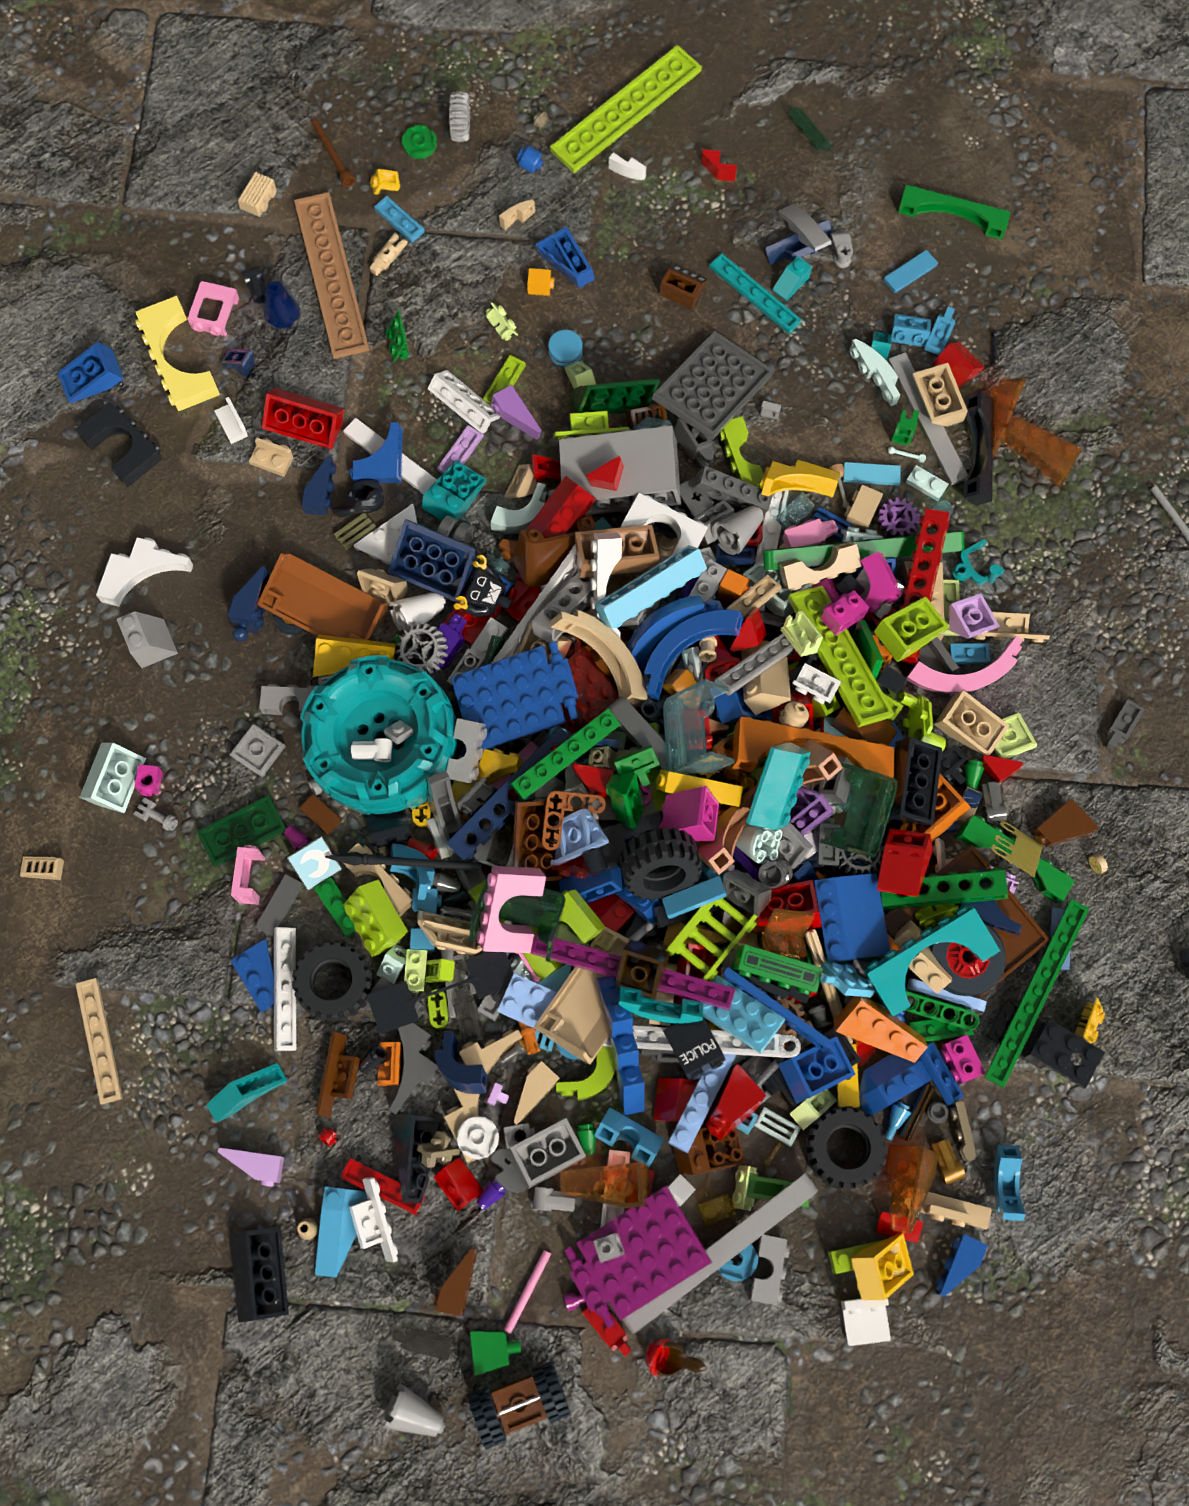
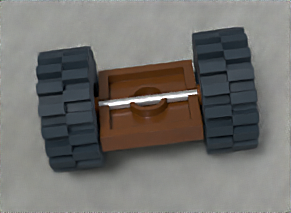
(518, 1405)

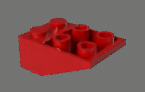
(904, 862)

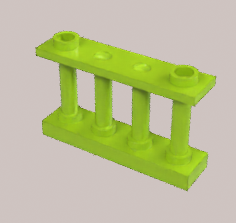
(690, 930)

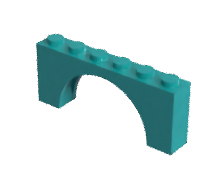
(890, 973)

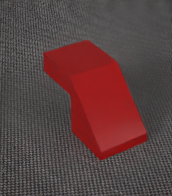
(720, 171)

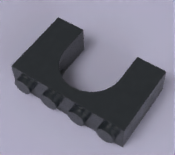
(111, 421)

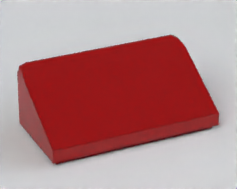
(884, 1228)

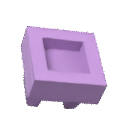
(494, 1094)

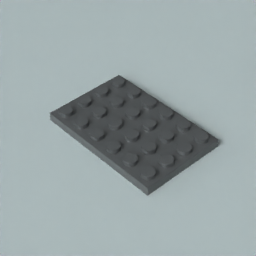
(713, 385)

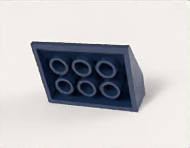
(432, 560)

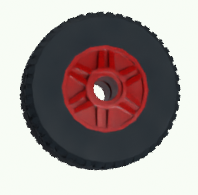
(970, 976)

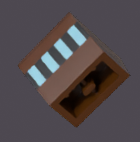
(682, 286)

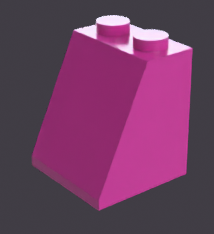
(692, 812)

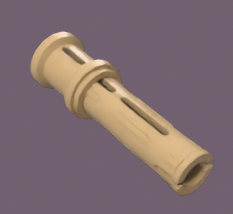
(707, 651)

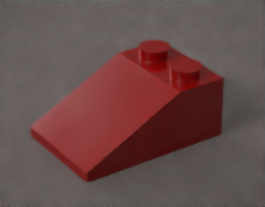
(793, 897)
(612, 912)

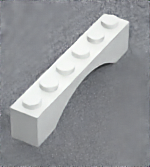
(606, 555)

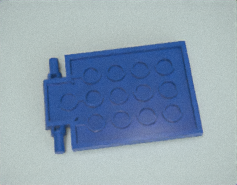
(518, 695)

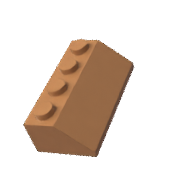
(638, 550)

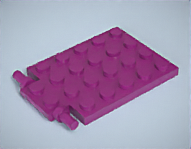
(658, 1256)

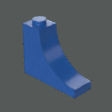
(385, 464)

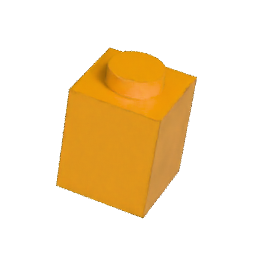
(540, 282)

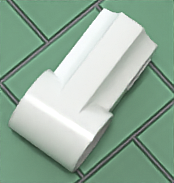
(377, 750)

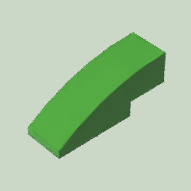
(767, 1188)

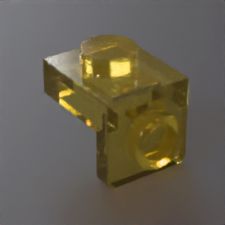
(717, 1209)

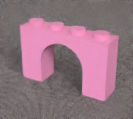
(503, 884)

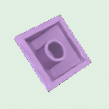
(971, 617)

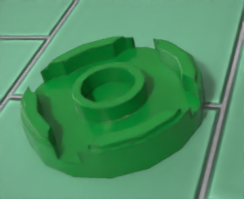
(419, 142)

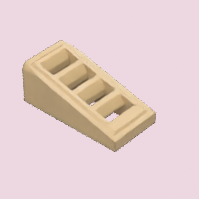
(56, 871)

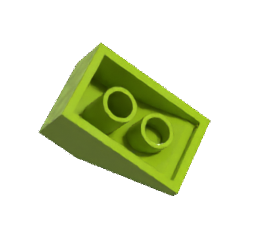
(910, 628)

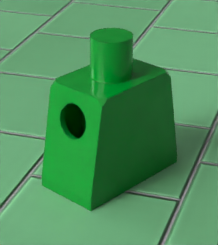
(492, 1350)

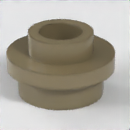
(540, 120)

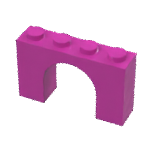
(882, 583)

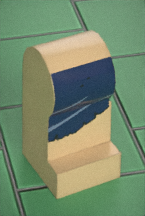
(973, 798)

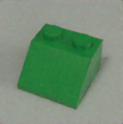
(625, 798)

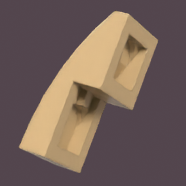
(519, 211)

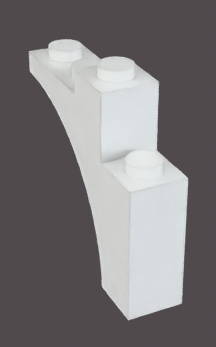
(145, 560)

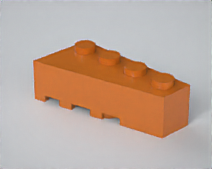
(875, 1026)

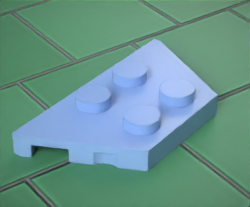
(578, 836)

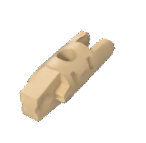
(387, 254)

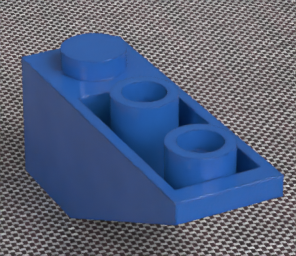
(964, 1260)

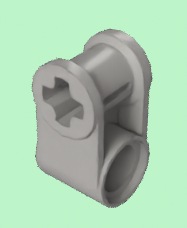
(841, 248)

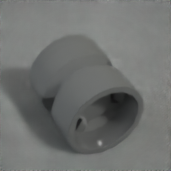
(771, 876)

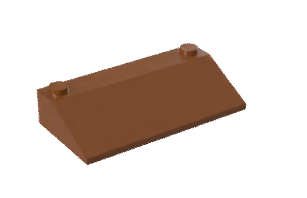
(320, 601)

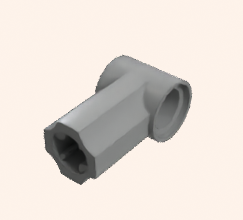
(549, 1200)

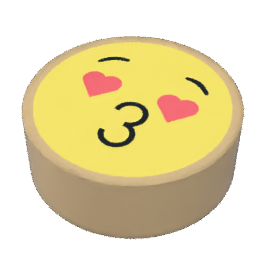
(1098, 863)

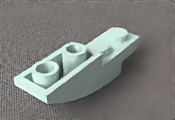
(874, 365)

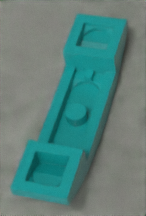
(659, 1010)

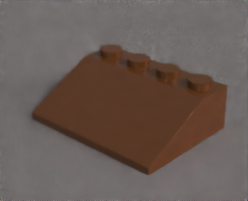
(527, 844)

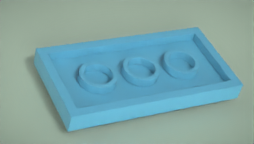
(746, 1020)

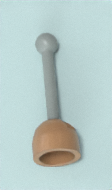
(839, 468)

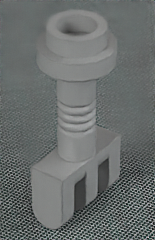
(168, 822)

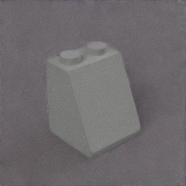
(147, 638)

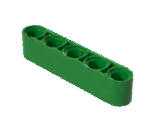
(939, 1006)

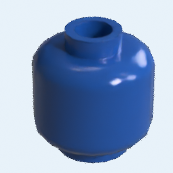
(529, 159)

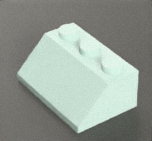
(112, 777)

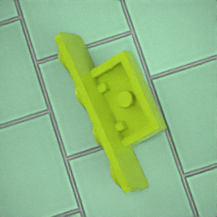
(587, 423)

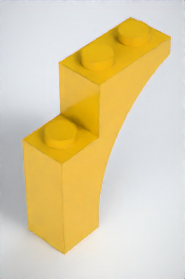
(799, 477)
(493, 766)

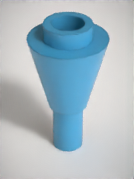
(898, 1115)

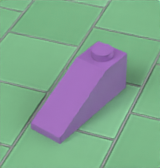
(513, 410)

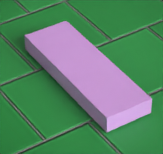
(461, 449)

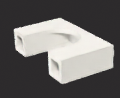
(647, 511)

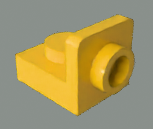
(385, 180)

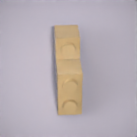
(924, 963)

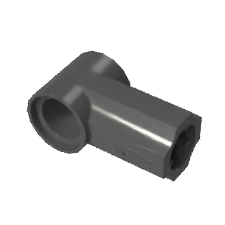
(993, 807)

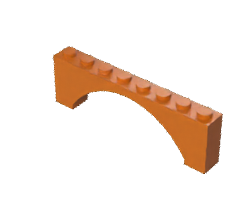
(756, 737)

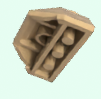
(447, 933)

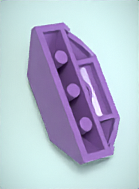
(809, 810)

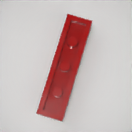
(389, 1188)

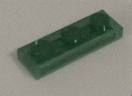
(810, 129)

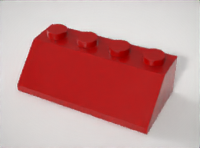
(302, 418)
(562, 509)

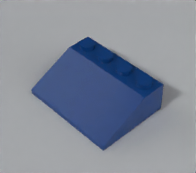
(852, 917)

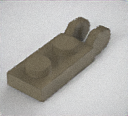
(963, 1131)

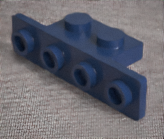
(791, 246)

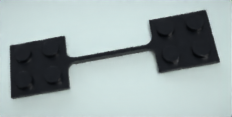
(396, 1006)

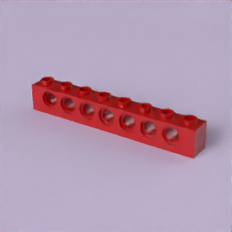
(931, 520)

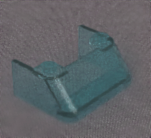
(686, 729)

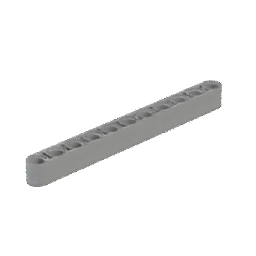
(730, 1246)

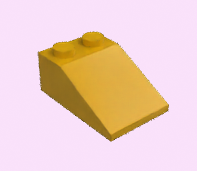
(882, 1268)

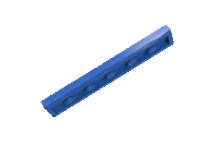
(790, 1019)

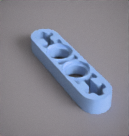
(966, 1001)

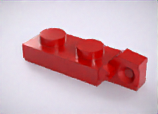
(613, 1336)

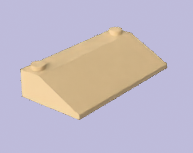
(577, 1012)

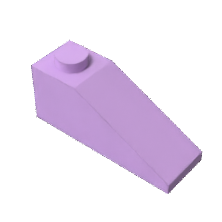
(259, 1166)

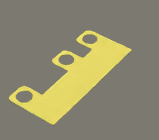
(1024, 852)

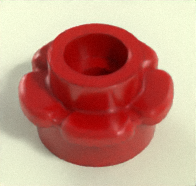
(327, 1136)

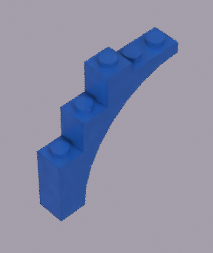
(624, 1047)

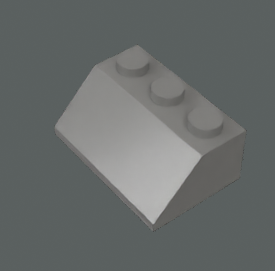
(547, 1153)

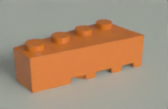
(948, 810)

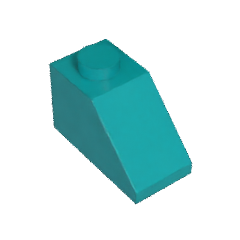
(792, 278)

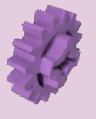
(893, 511)

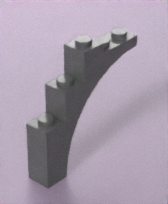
(445, 812)
(416, 1066)

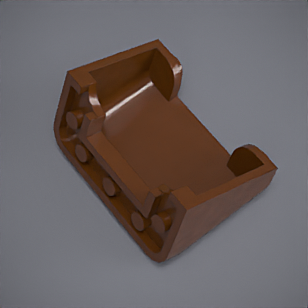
(540, 557)

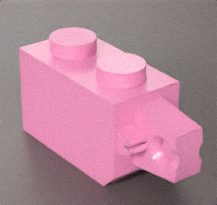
(810, 533)

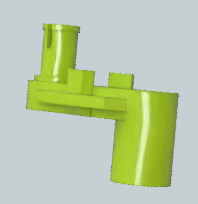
(919, 719)

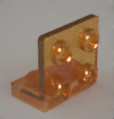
(786, 932)

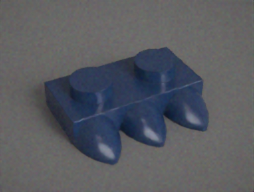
(744, 558)

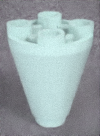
(759, 843)

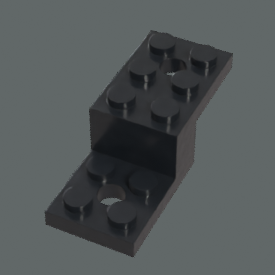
(1051, 1047)

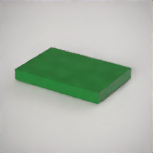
(867, 647)

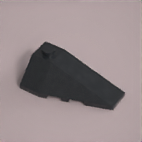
(410, 1132)

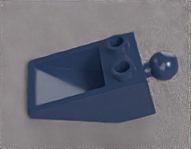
(244, 611)

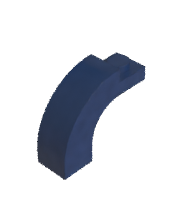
(463, 1078)

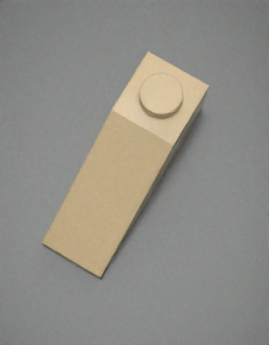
(537, 1086)

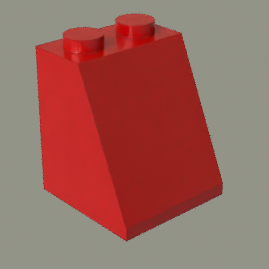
(735, 1103)

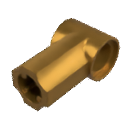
(949, 1167)

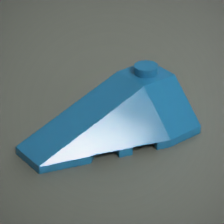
(336, 1229)

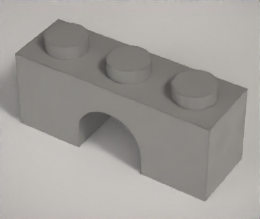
(275, 697)
(472, 735)
(769, 1289)

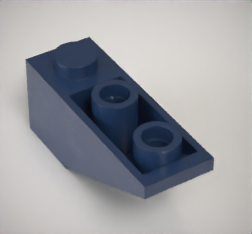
(317, 492)

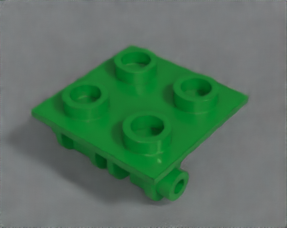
(397, 338)

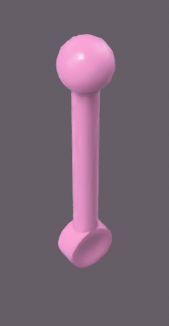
(536, 979)

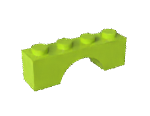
(734, 435)

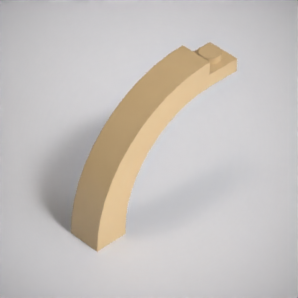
(610, 648)

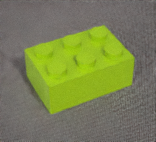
(375, 918)

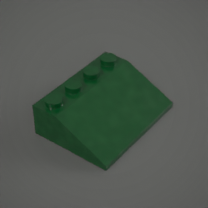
(614, 396)

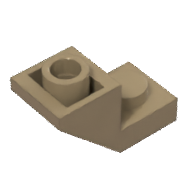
(604, 757)

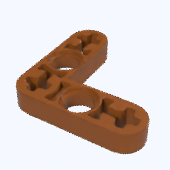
(565, 797)

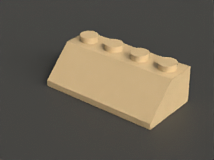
(769, 687)

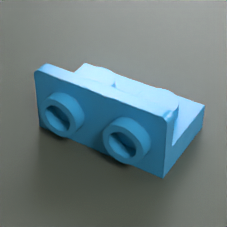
(910, 330)

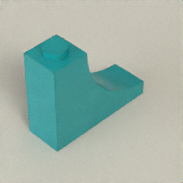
(245, 1090)

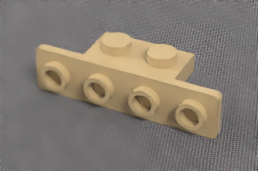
(1012, 625)
(957, 1211)

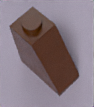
(1065, 825)

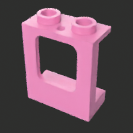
(217, 292)
(240, 889)

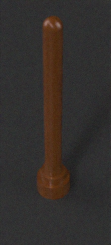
(346, 177)

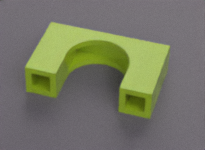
(580, 919)

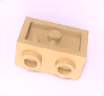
(271, 457)

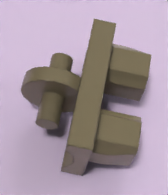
(438, 1148)

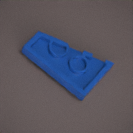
(257, 974)

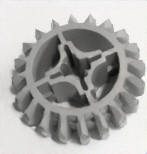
(459, 116)
(436, 645)

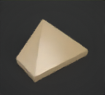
(522, 482)

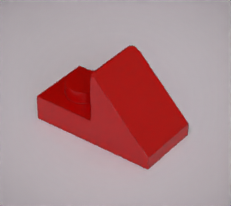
(546, 468)

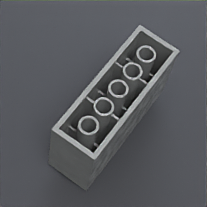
(648, 463)

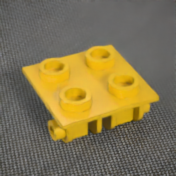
(1092, 1015)

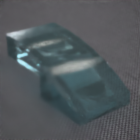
(795, 511)

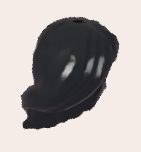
(364, 497)

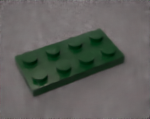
(247, 826)

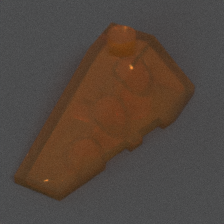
(1004, 401)
(911, 1177)

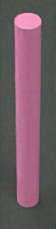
(527, 1291)

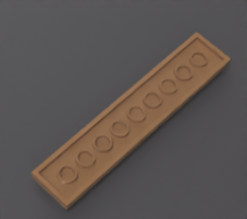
(331, 275)

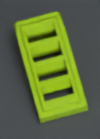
(439, 970)

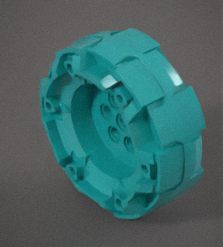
(354, 701)

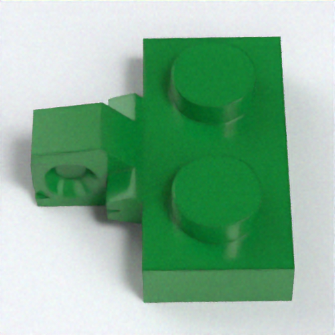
(638, 762)

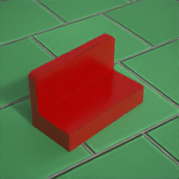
(458, 1184)

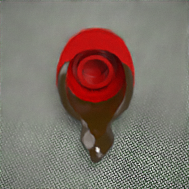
(668, 1358)

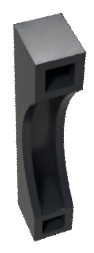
(979, 482)

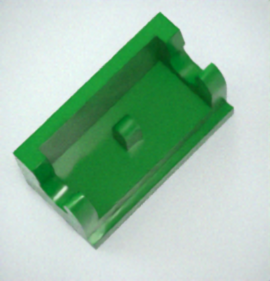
(905, 429)

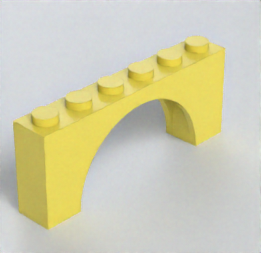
(184, 388)

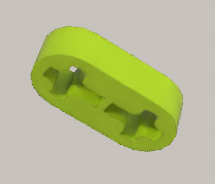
(443, 1010)

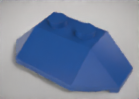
(889, 1082)

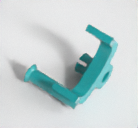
(969, 572)

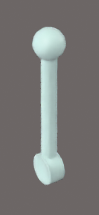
(921, 458)

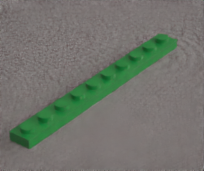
(1036, 993)

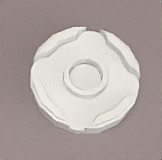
(477, 1137)

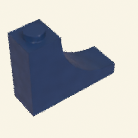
(991, 913)

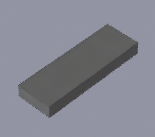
(279, 905)

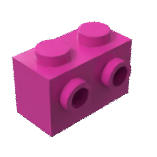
(844, 612)
(962, 1059)

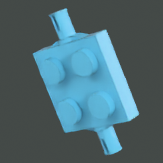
(846, 980)

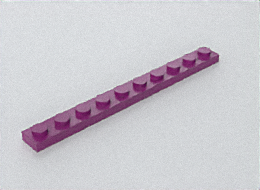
(608, 965)

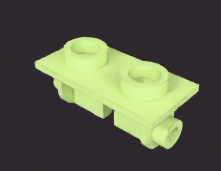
(506, 326)
(415, 969)
(739, 1196)

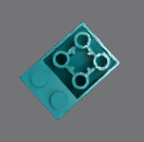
(453, 492)

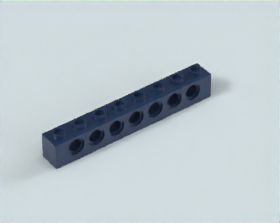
(457, 841)

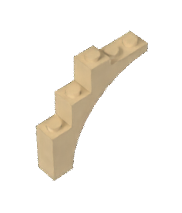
(474, 1055)

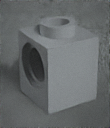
(510, 1132)
(609, 1247)

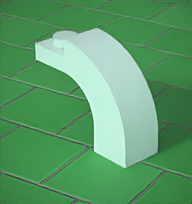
(514, 521)

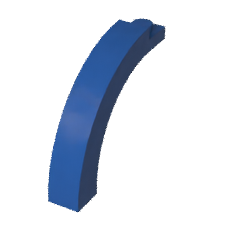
(663, 621)
(682, 636)

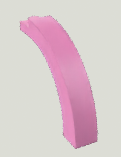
(950, 684)

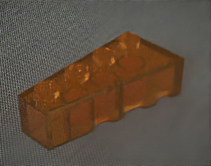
(1044, 450)

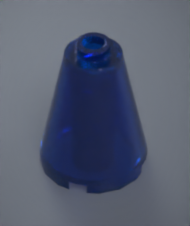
(280, 306)

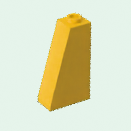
(675, 782)

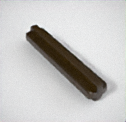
(917, 1112)

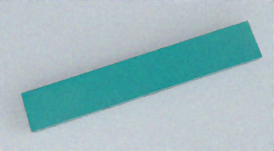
(755, 293)

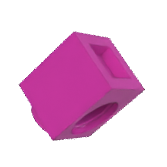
(145, 772)

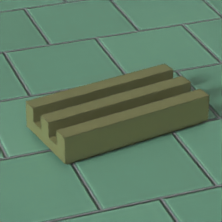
(338, 535)

